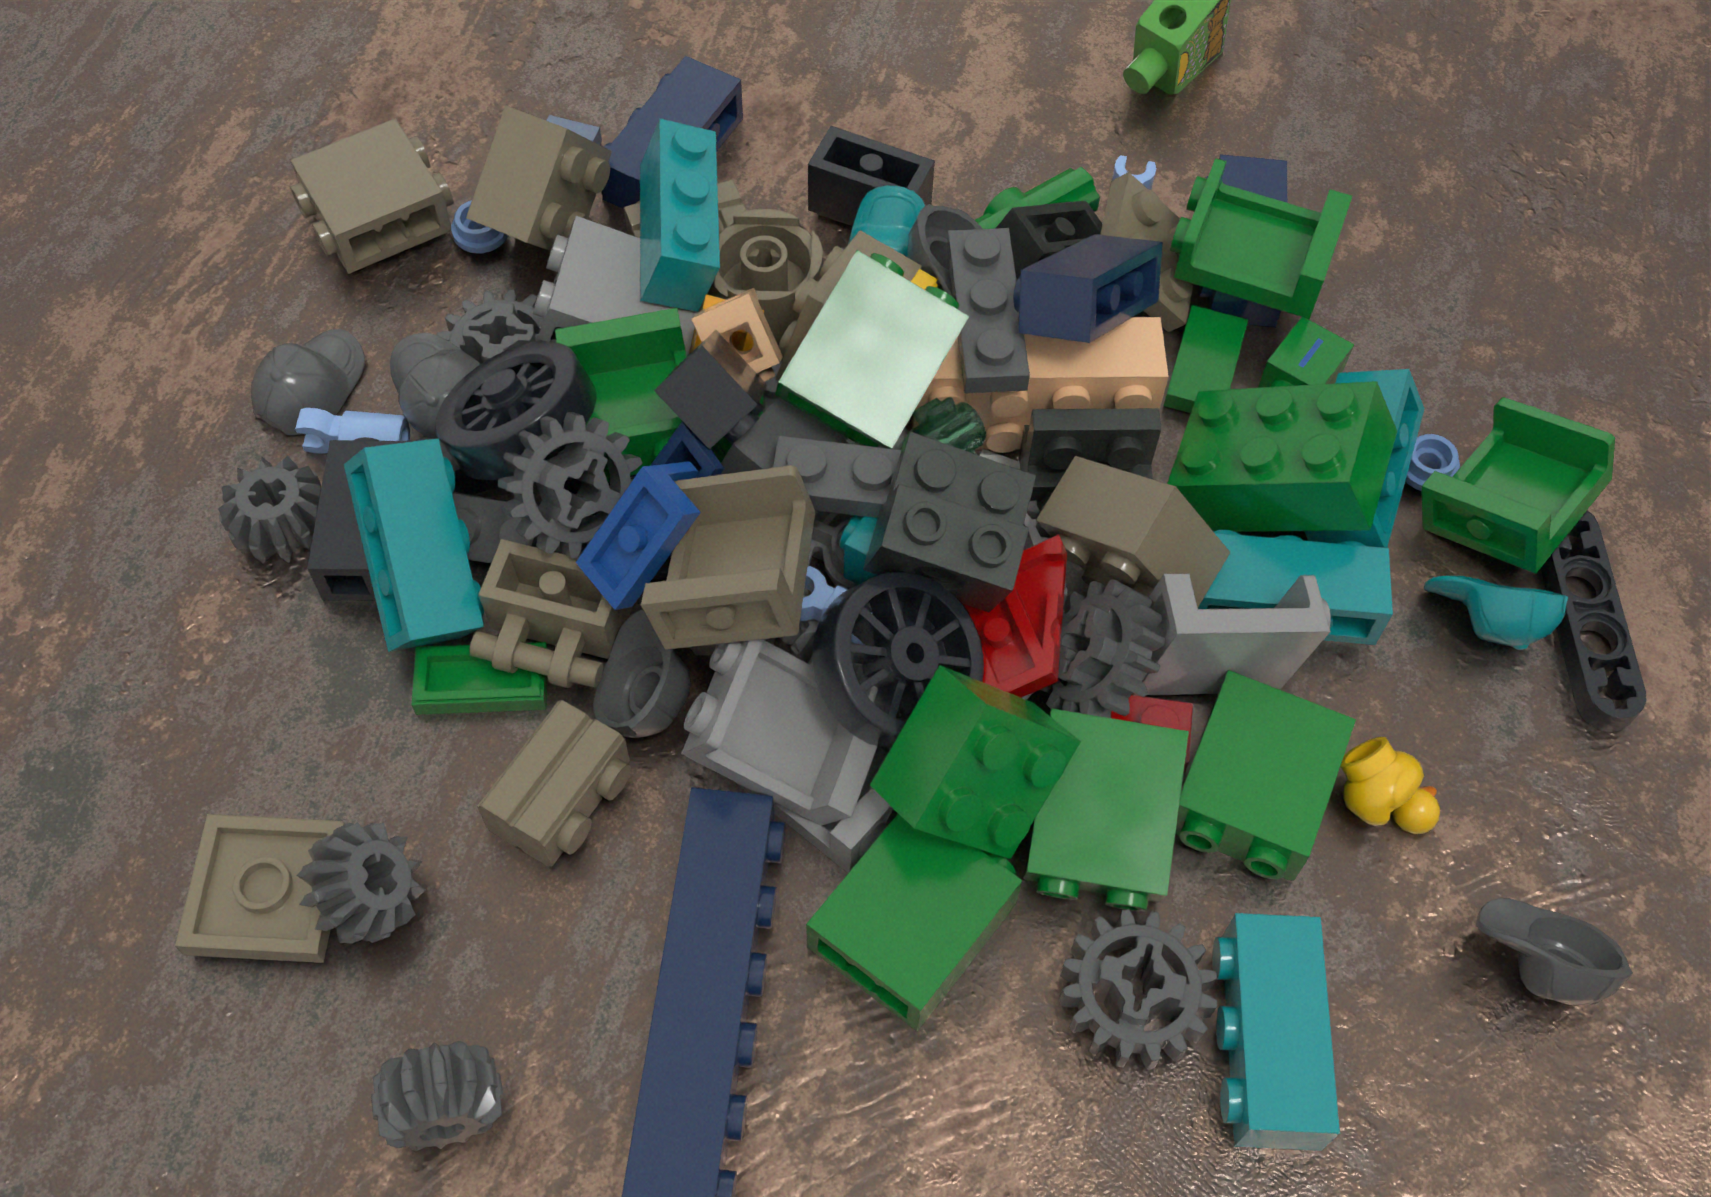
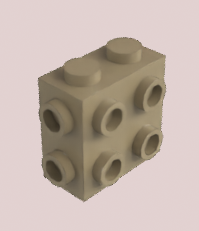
(371, 195)

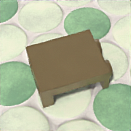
(739, 562)

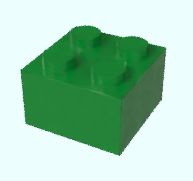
(974, 763)

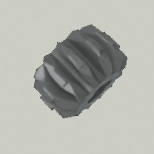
(271, 509)
(361, 882)
(436, 1096)

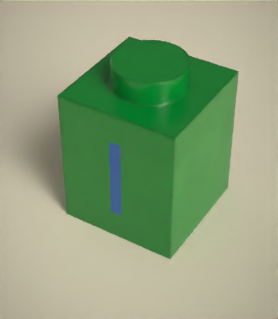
(1307, 357)

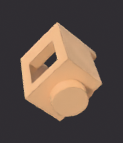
(742, 313)

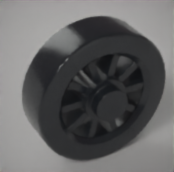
(507, 396)
(904, 640)

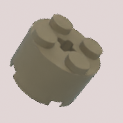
(772, 256)

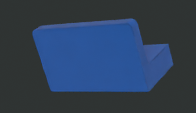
(639, 533)

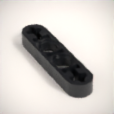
(1598, 614)

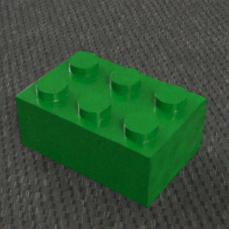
(1286, 457)

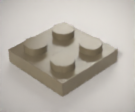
(1140, 214)
(248, 891)

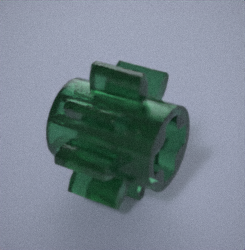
(950, 424)

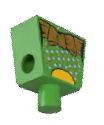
(1176, 43)

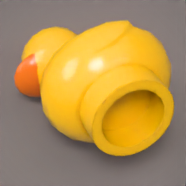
(1385, 783)

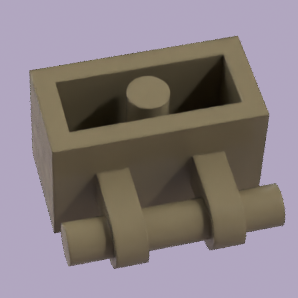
(547, 602)

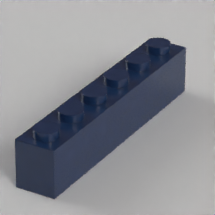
(702, 999)

